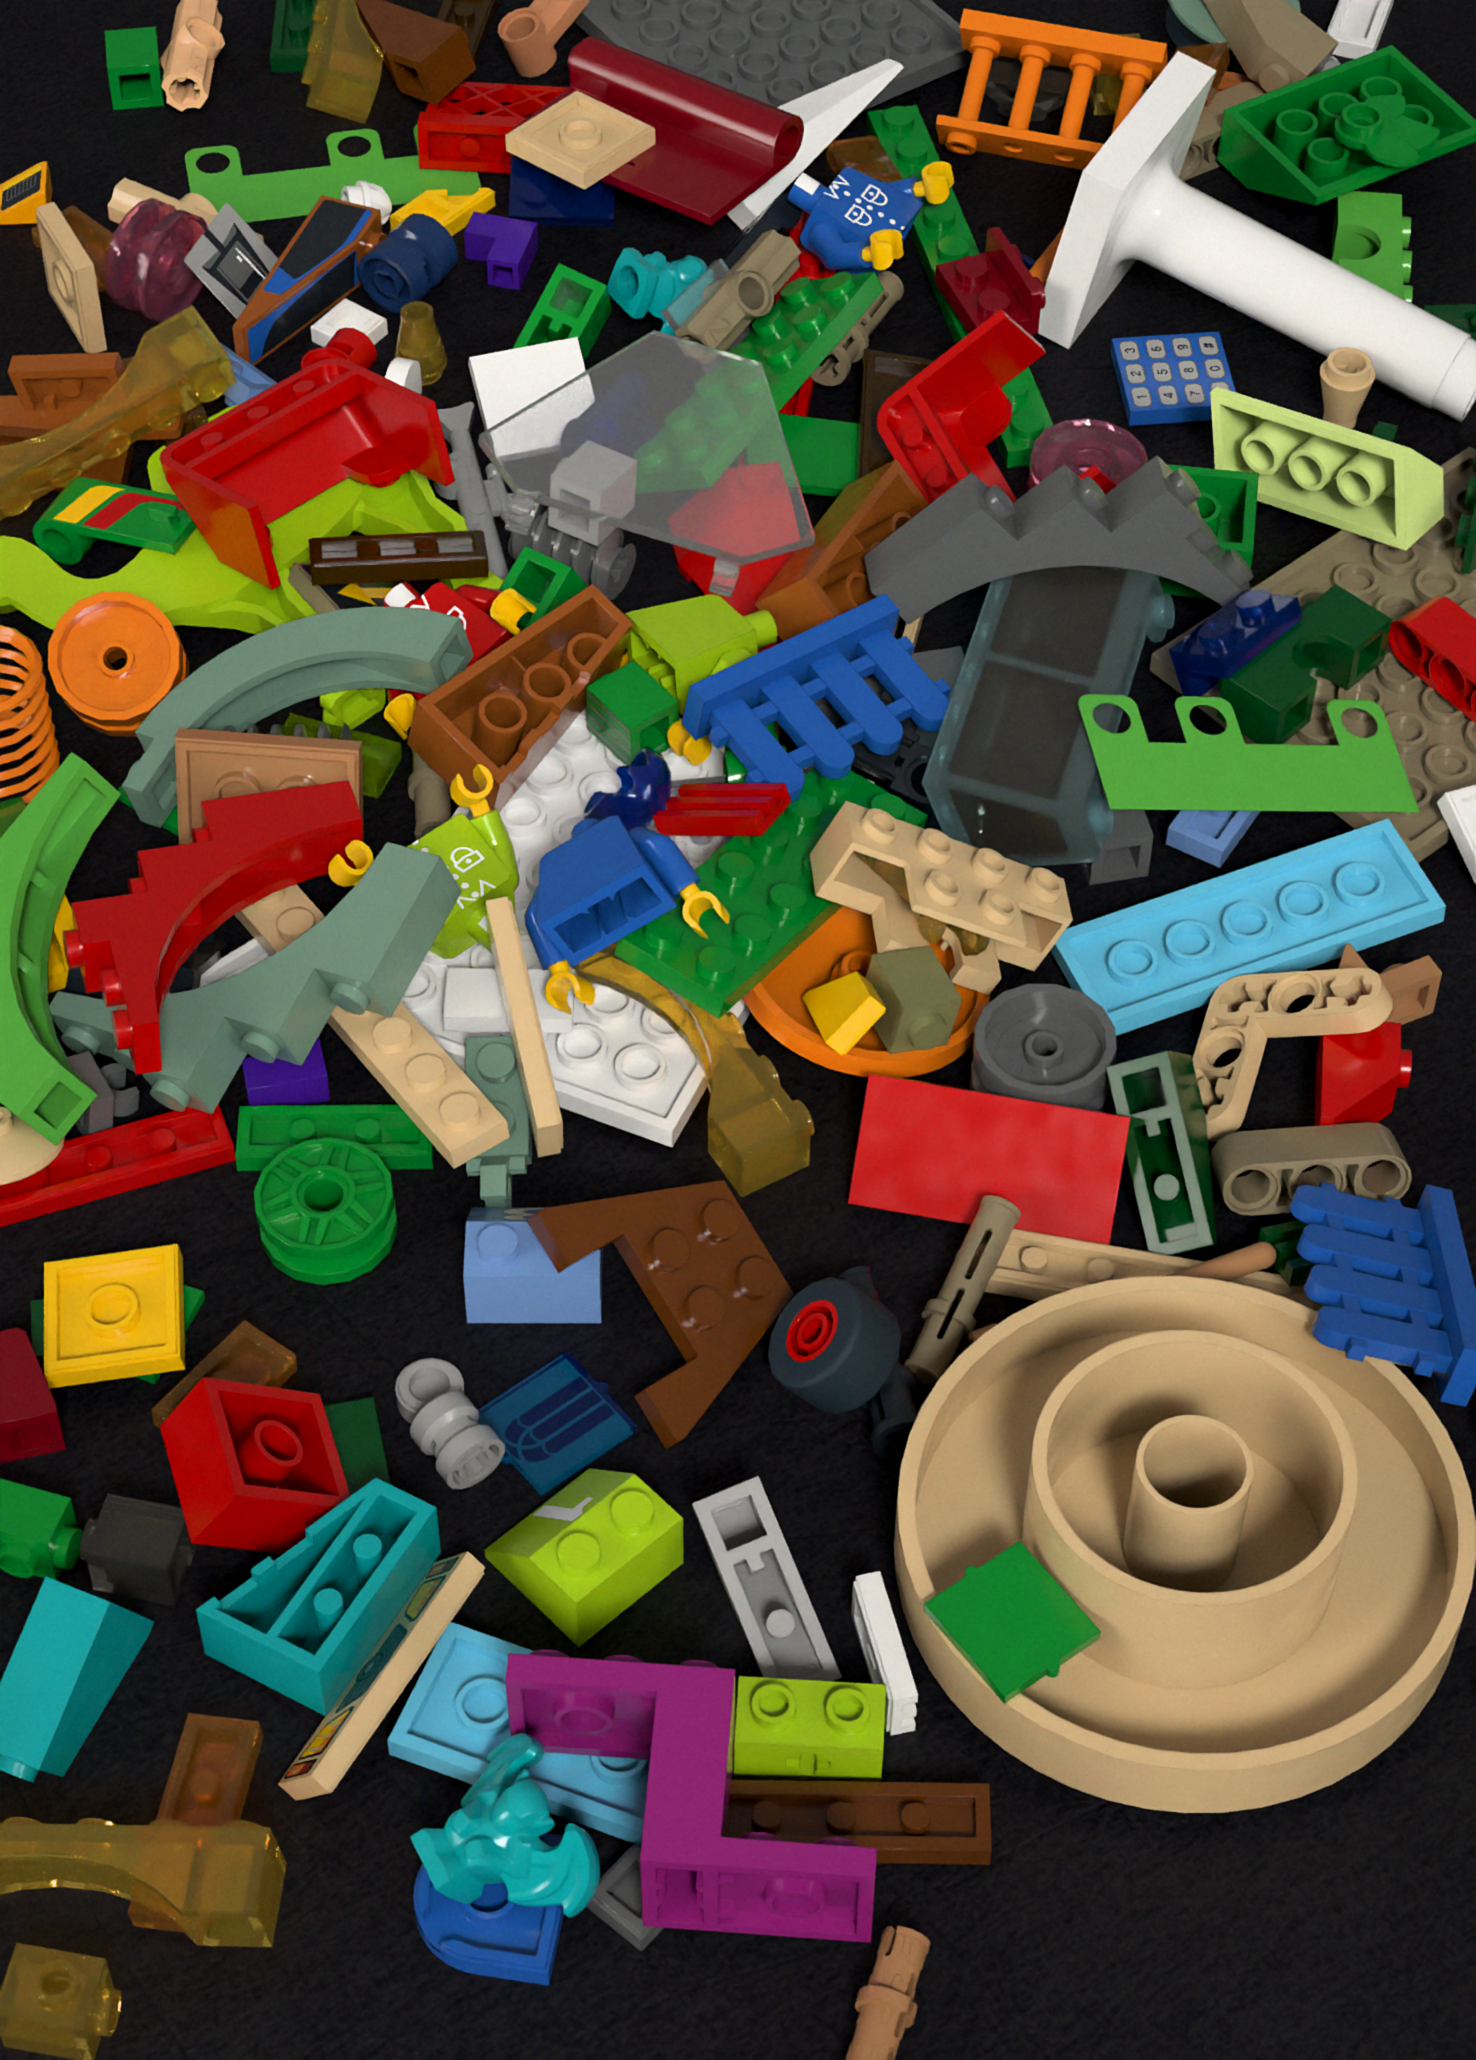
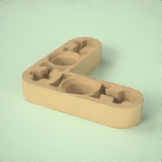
(1255, 1008)

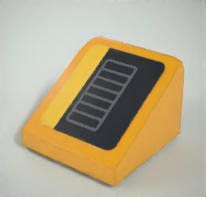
(24, 193)

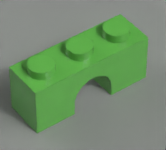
(1371, 238)

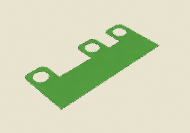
(297, 191)
(1237, 776)

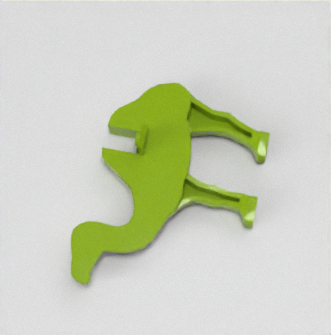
(204, 592)

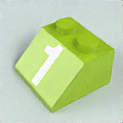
(591, 1550)

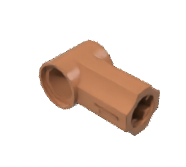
(533, 31)

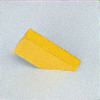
(449, 211)
(844, 1010)

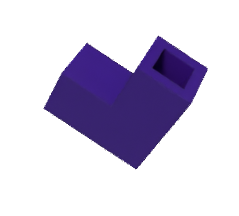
(504, 244)
(286, 1082)

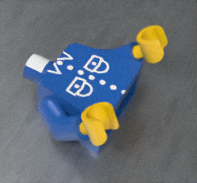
(864, 221)
(603, 890)

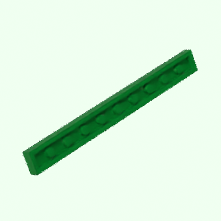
(942, 237)

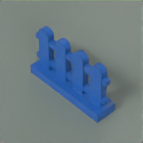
(801, 670)
(1392, 1282)

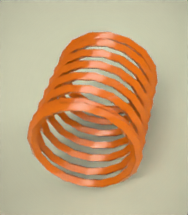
(38, 725)

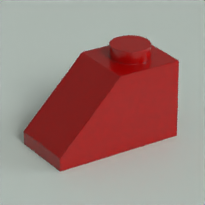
(1359, 1075)

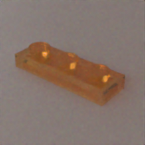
(206, 1783)

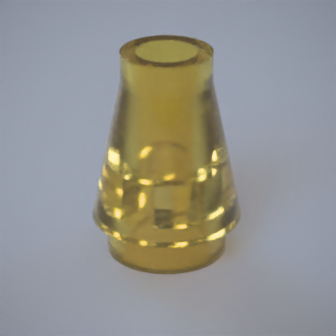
(421, 341)

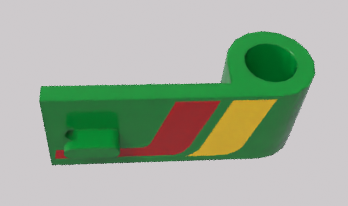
(110, 512)

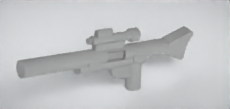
(477, 498)

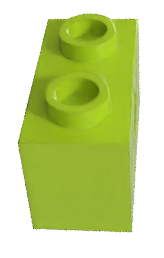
(809, 1730)

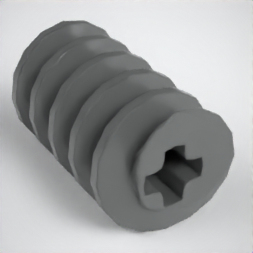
(603, 566)

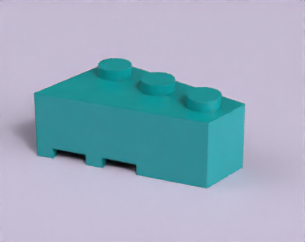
(328, 1599)

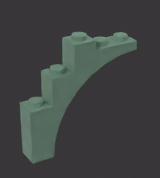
(277, 1008)

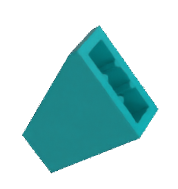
(63, 1677)

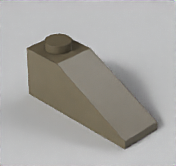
(1272, 40)

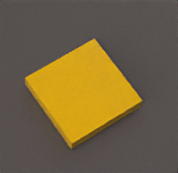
(113, 1316)

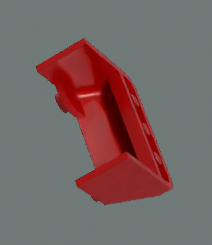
(958, 406)
(294, 445)

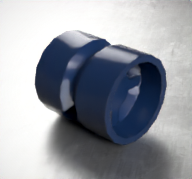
(408, 262)

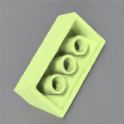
(1328, 470)

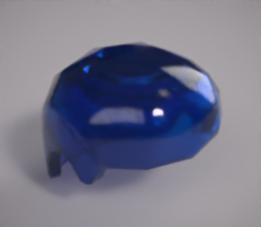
(643, 792)

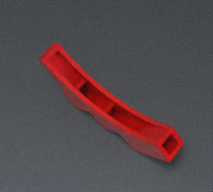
(186, 891)

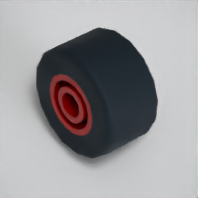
(834, 1345)

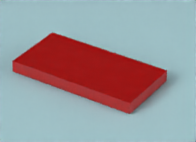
(947, 1147)

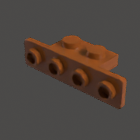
(63, 386)

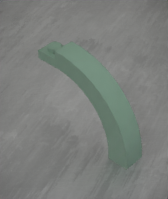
(289, 665)

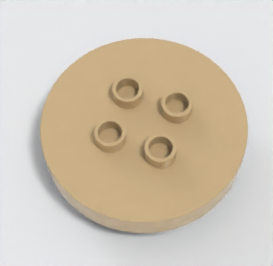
(1231, 1511)

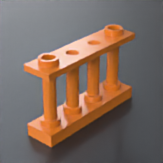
(1037, 46)

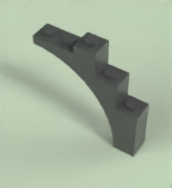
(1063, 521)

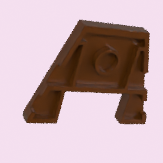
(697, 1270)

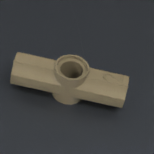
(742, 293)

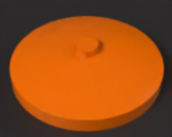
(833, 951)

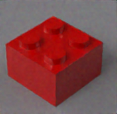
(252, 1464)

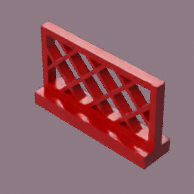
(477, 143)

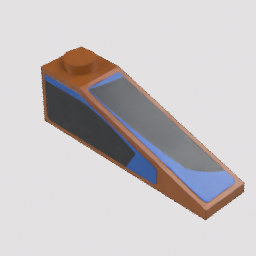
(309, 276)

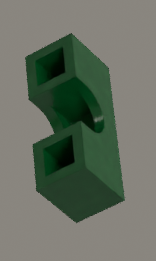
(1334, 641)

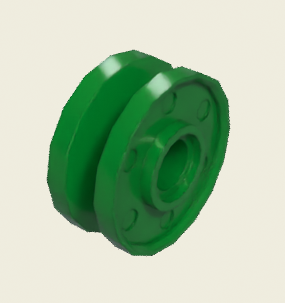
(294, 1216)

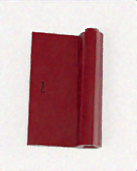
(708, 138)

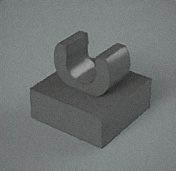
(109, 1101)

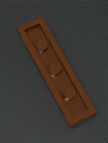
(898, 1818)

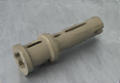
(852, 345)

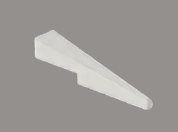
(824, 117)

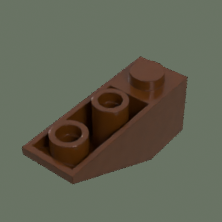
(419, 51)

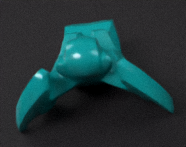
(651, 282)
(499, 1839)

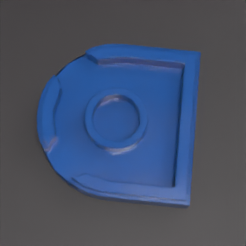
(491, 1932)

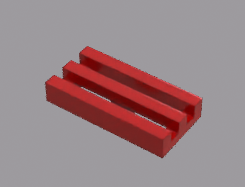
(723, 809)

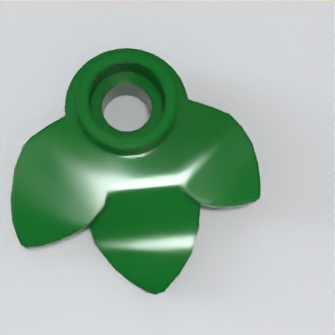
(1384, 131)

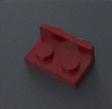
(991, 282)

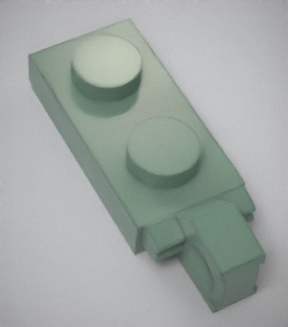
(495, 1072)

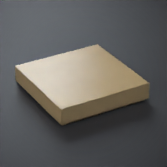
(580, 139)
(71, 278)

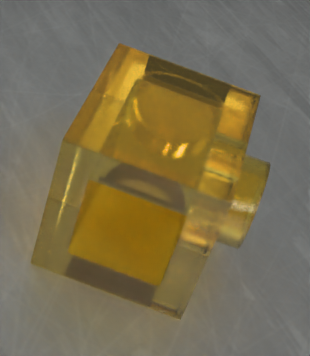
(57, 2002)

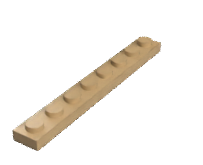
(393, 1049)

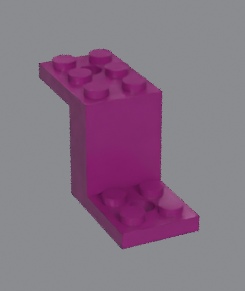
(688, 1865)

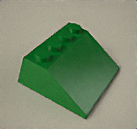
(1287, 137)

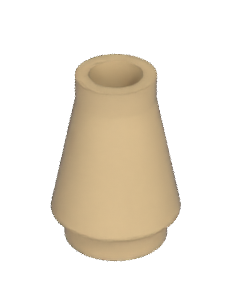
(1345, 384)

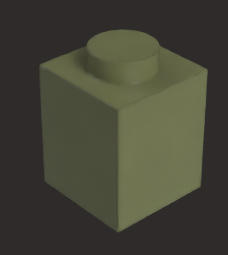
(917, 999)

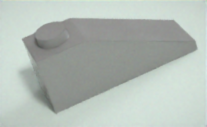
(764, 1584)

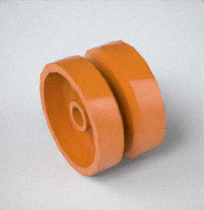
(93, 638)

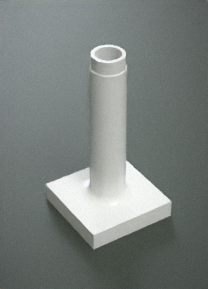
(1140, 210)

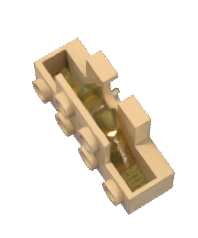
(937, 888)

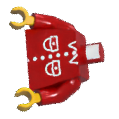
(487, 618)

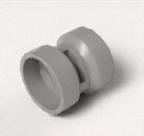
(460, 1444)

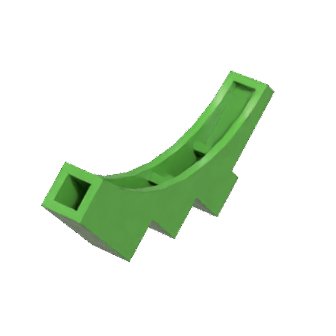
(34, 873)

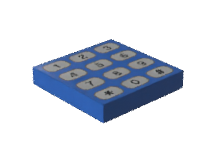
(1170, 376)

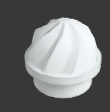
(368, 195)

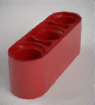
(1440, 649)

